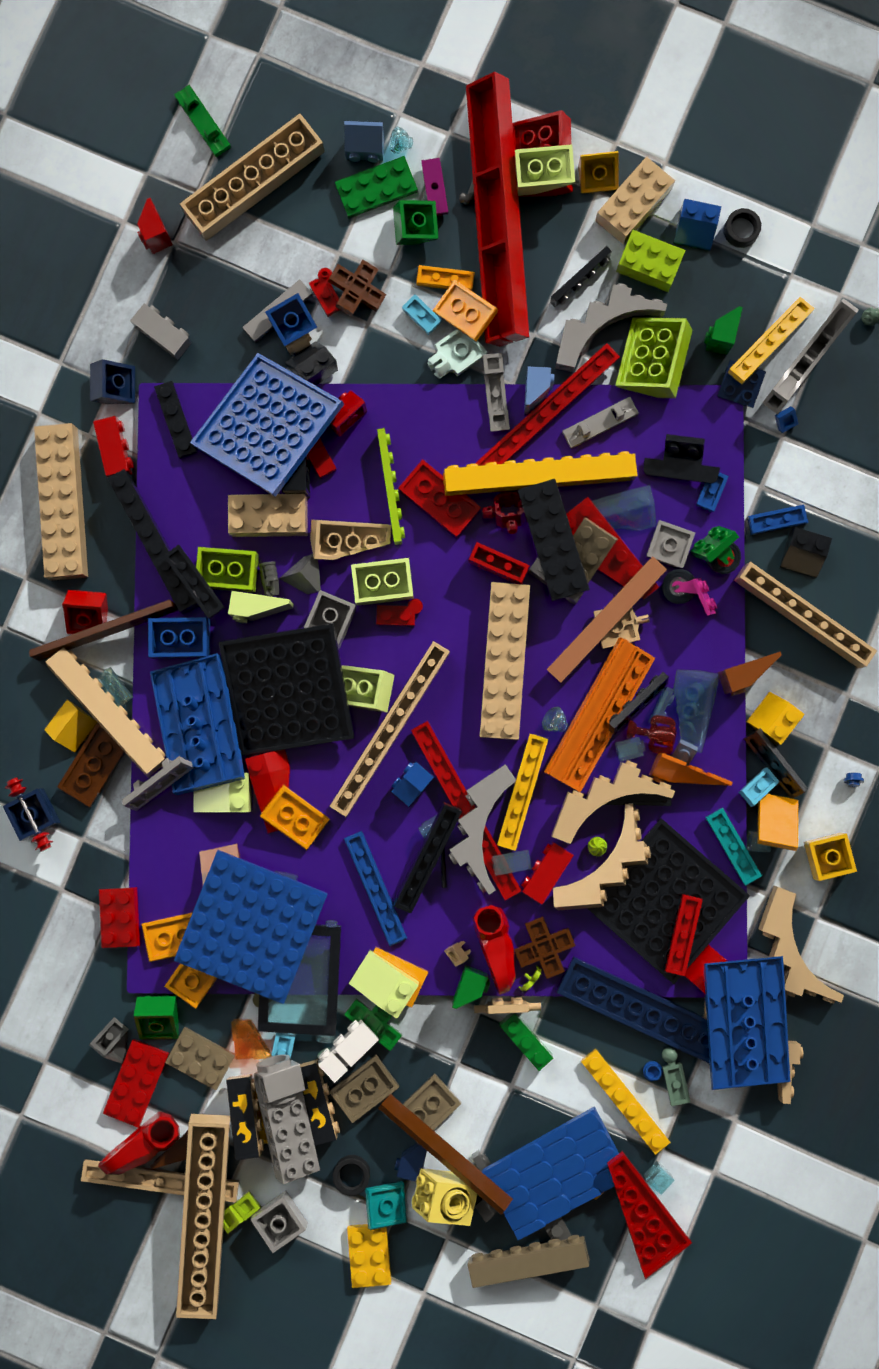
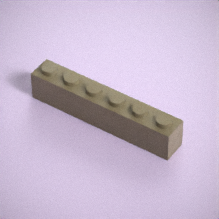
(528, 1261)

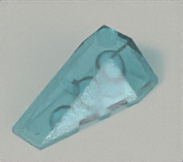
(629, 509)
(695, 700)

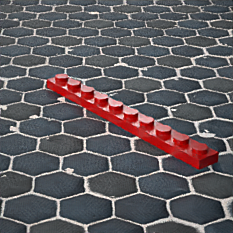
(551, 406)
(456, 794)

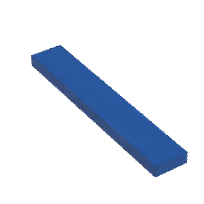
(375, 888)

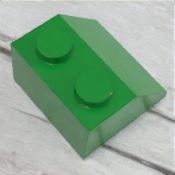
(415, 222)
(723, 333)
(470, 987)
(157, 1017)

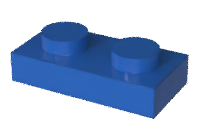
(711, 493)

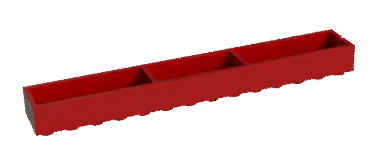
(497, 208)

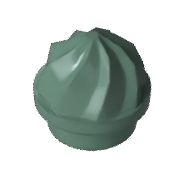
(870, 316)

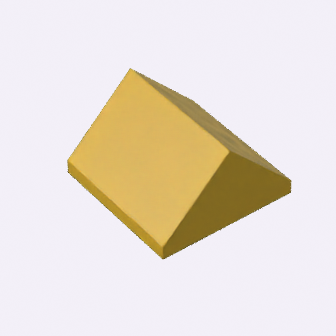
(599, 172)
(70, 726)

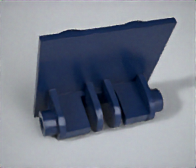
(741, 393)

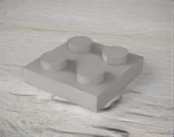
(670, 544)

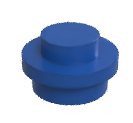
(853, 779)
(652, 1071)

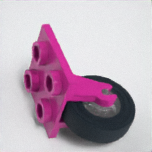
(681, 586)

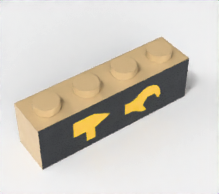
(318, 1105)
(244, 1117)

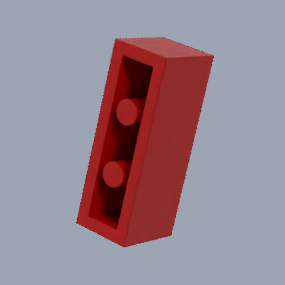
(113, 445)
(498, 563)
(546, 872)

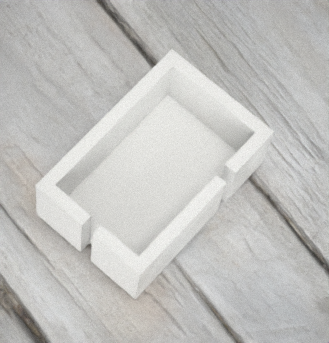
(347, 1050)

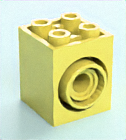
(443, 1198)

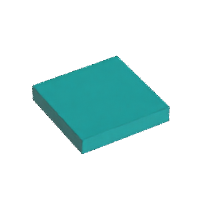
(385, 1205)

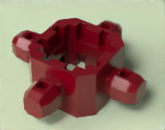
(509, 521)

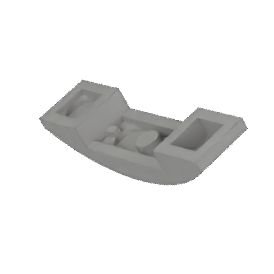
(495, 392)

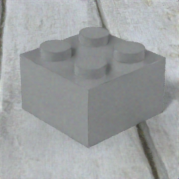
(279, 1221)

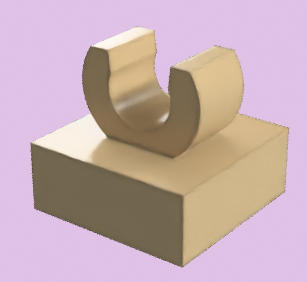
(457, 954)

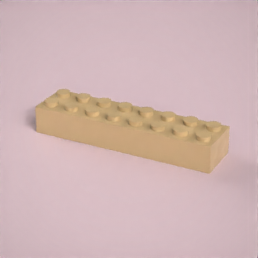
(252, 177)
(61, 502)
(504, 661)

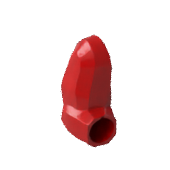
(497, 946)
(142, 1145)

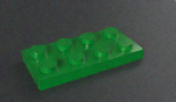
(376, 187)

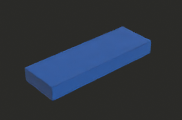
(777, 519)

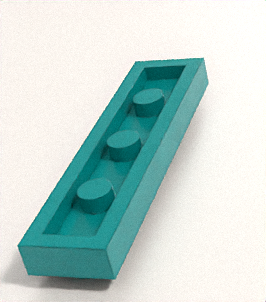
(733, 846)

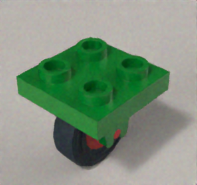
(719, 550)

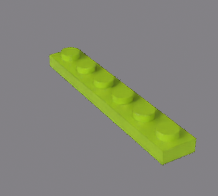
(390, 478)

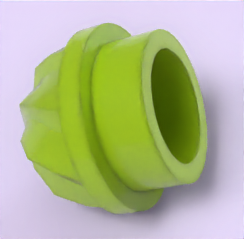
(597, 846)

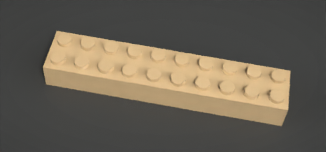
(203, 1216)

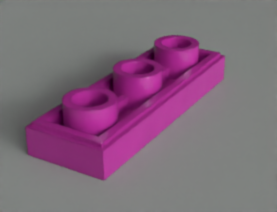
(433, 178)

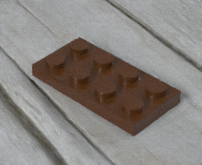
(92, 767)

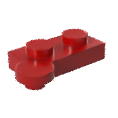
(325, 292)
(399, 614)

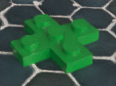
(377, 1021)

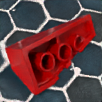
(267, 776)

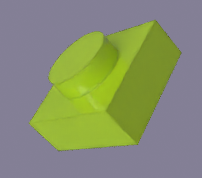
(247, 1205)
(231, 1219)

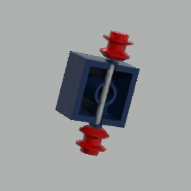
(30, 814)

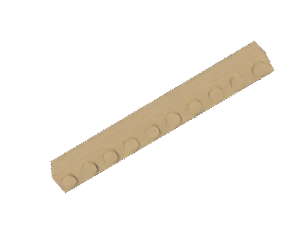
(390, 729)

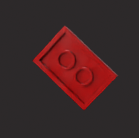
(119, 917)

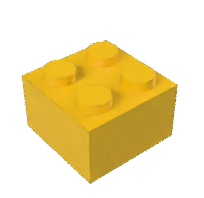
(830, 856)

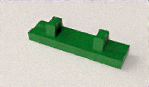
(202, 121)

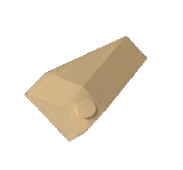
(338, 538)

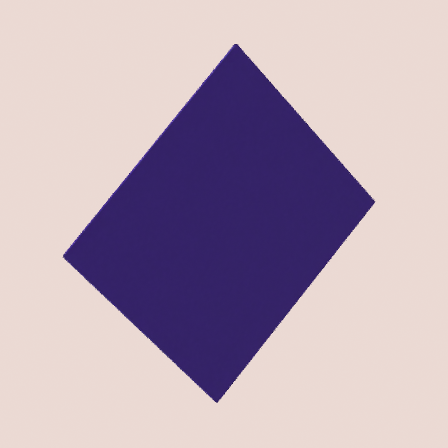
(446, 429)

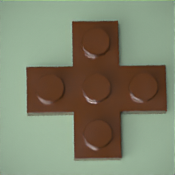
(357, 287)
(544, 947)

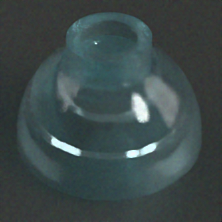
(400, 140)
(555, 720)

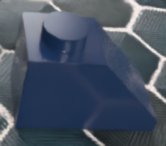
(411, 1162)

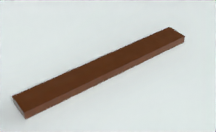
(103, 630)
(445, 1154)

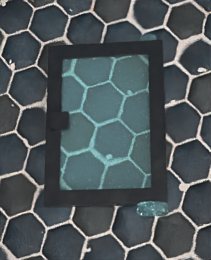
(314, 991)

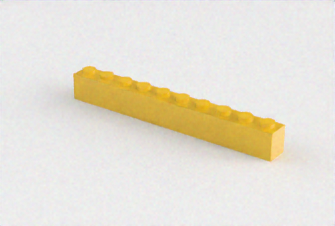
(515, 476)

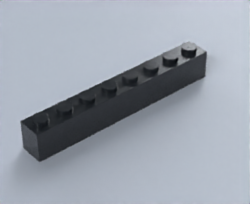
(151, 538)

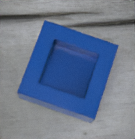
(786, 419)

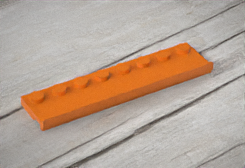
(590, 727)

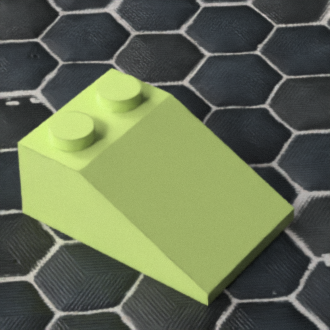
(544, 169)
(254, 607)
(368, 688)
(225, 797)
(384, 984)

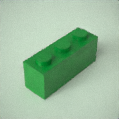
(526, 1040)

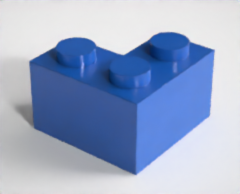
(412, 783)

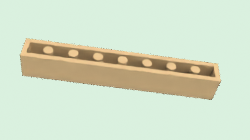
(805, 615)
(106, 712)

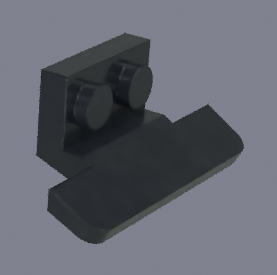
(682, 461)

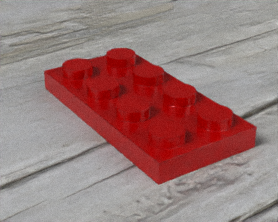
(427, 491)
(136, 1083)

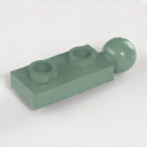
(674, 1078)

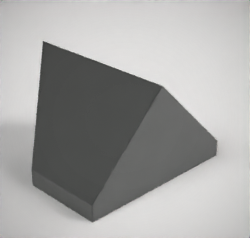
(304, 575)
(112, 1041)

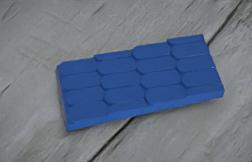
(198, 722)
(747, 1022)
(555, 1172)

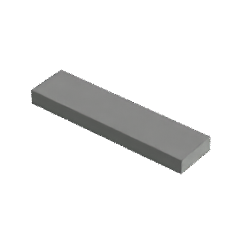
(260, 324)

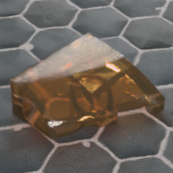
(248, 1040)

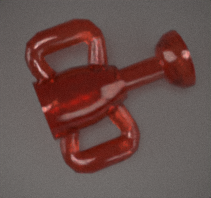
(657, 734)

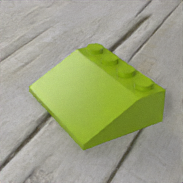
(655, 356)

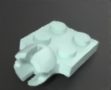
(455, 354)

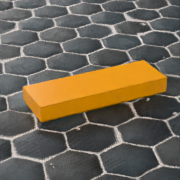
(443, 277)

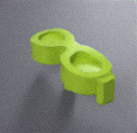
(532, 980)

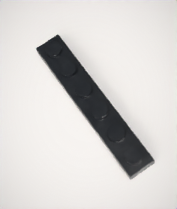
(427, 857)

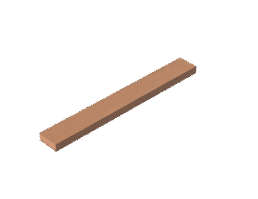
(606, 619)

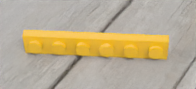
(771, 340)
(522, 792)
(625, 1101)

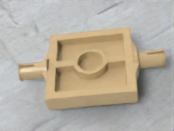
(625, 628)
(516, 1005)

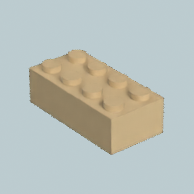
(635, 200)
(267, 515)

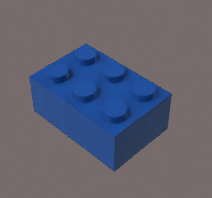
(178, 638)

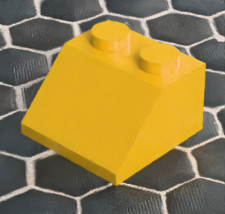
(775, 718)

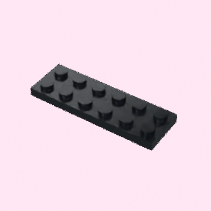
(553, 540)

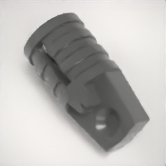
(269, 578)

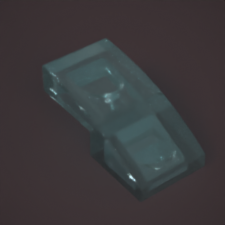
(511, 862)

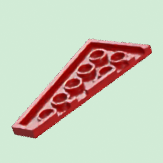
(620, 562)
(650, 1224)

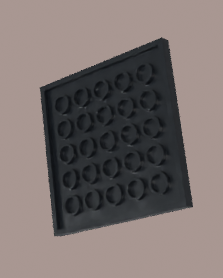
(287, 689)
(649, 903)

